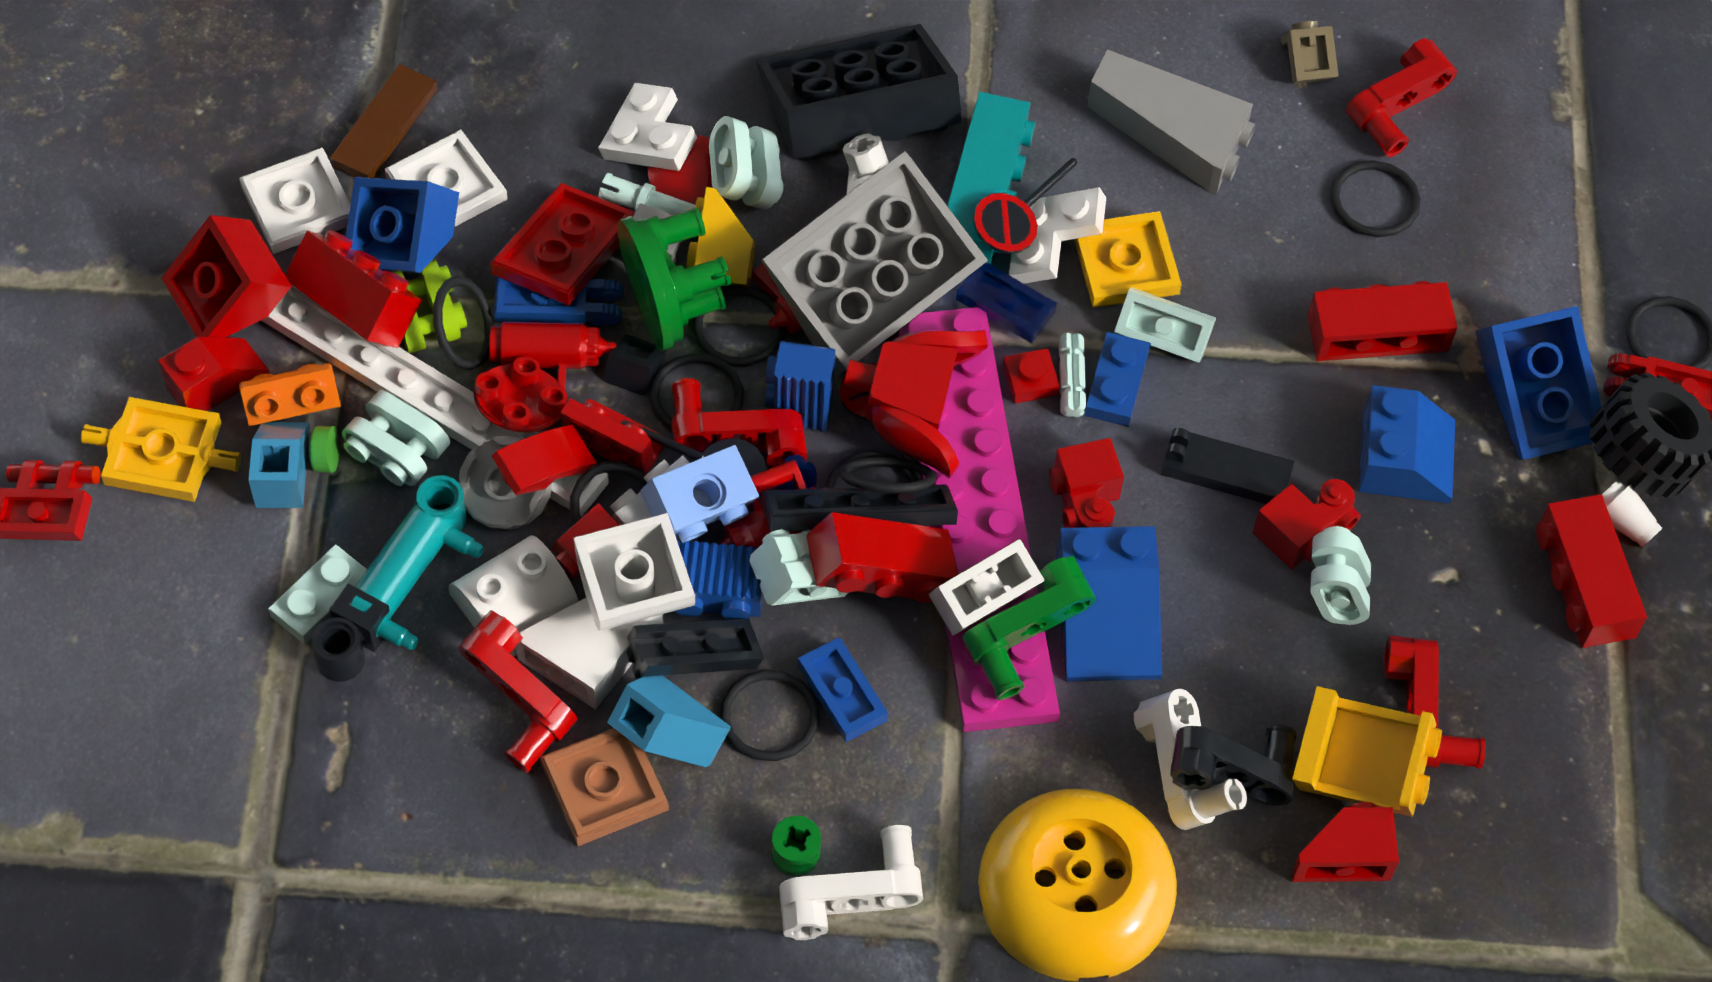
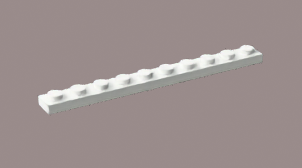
(407, 379)

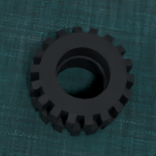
(1653, 435)

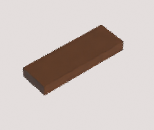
(384, 123)

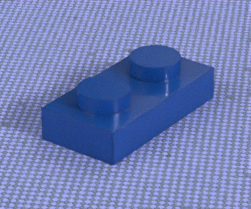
(1117, 379)
(842, 689)

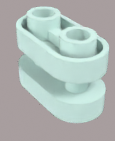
(745, 163)
(396, 460)
(1340, 576)

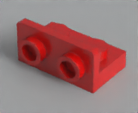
(609, 438)

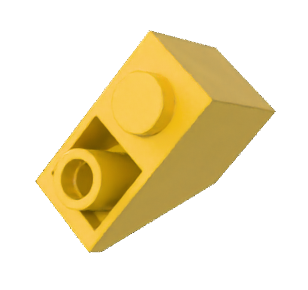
(723, 237)

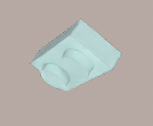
(1165, 324)
(315, 592)

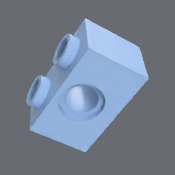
(719, 476)

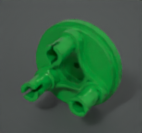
(667, 292)

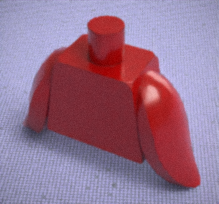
(911, 391)

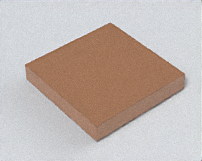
(603, 785)

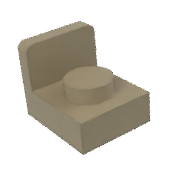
(1311, 52)

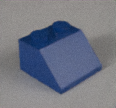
(401, 221)
(1406, 446)

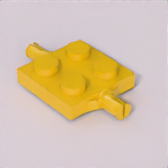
(161, 449)

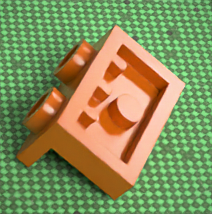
(289, 393)

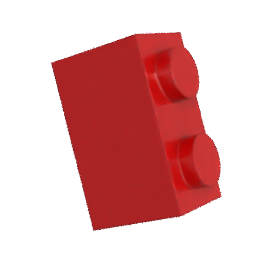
(225, 278)

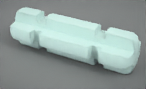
(1072, 375)

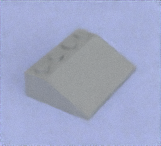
(873, 262)

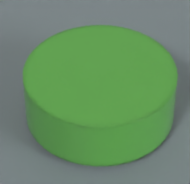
(324, 449)

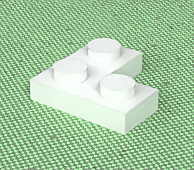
(643, 135)
(1058, 219)

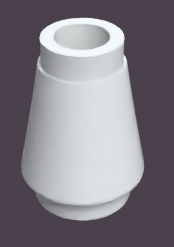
(1630, 513)

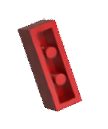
(353, 287)
(1381, 321)
(880, 556)
(1591, 571)

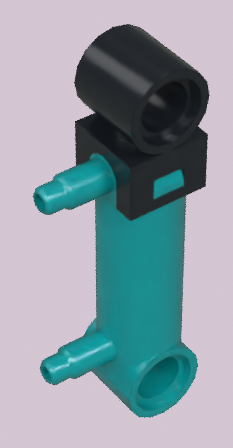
(365, 611)

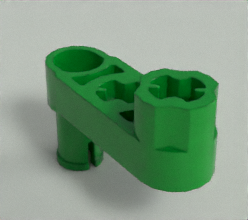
(1063, 597)

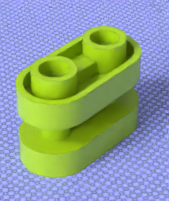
(453, 315)

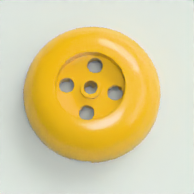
(1041, 922)

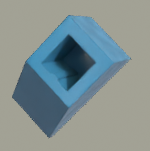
(279, 464)
(668, 721)

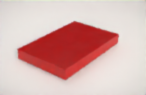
(562, 244)

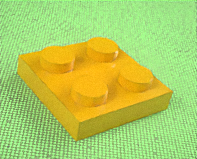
(1128, 255)

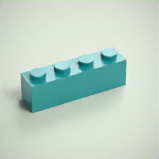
(990, 157)

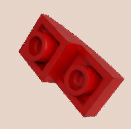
(543, 458)

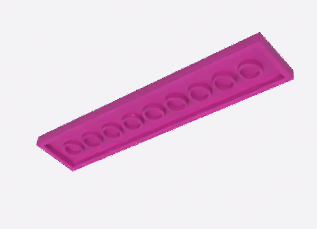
(987, 522)

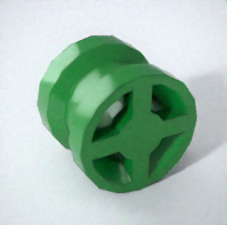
(791, 856)

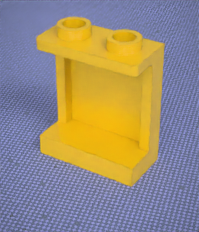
(1366, 753)

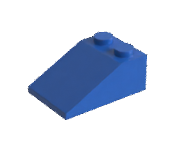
(1542, 380)
(1123, 627)

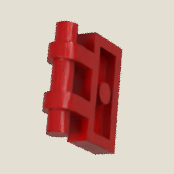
(46, 513)

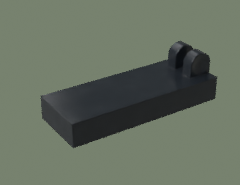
(1225, 466)
(693, 647)

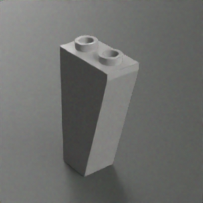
(1173, 117)

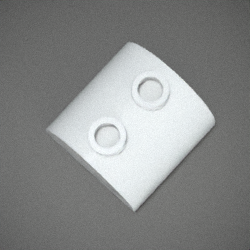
(633, 572)
(518, 584)

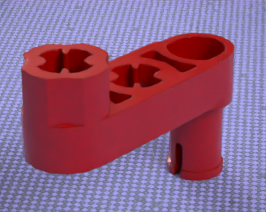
(1424, 75)
(770, 430)
(489, 652)
(1419, 664)

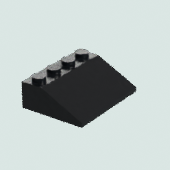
(860, 86)

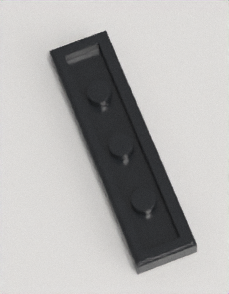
(808, 507)

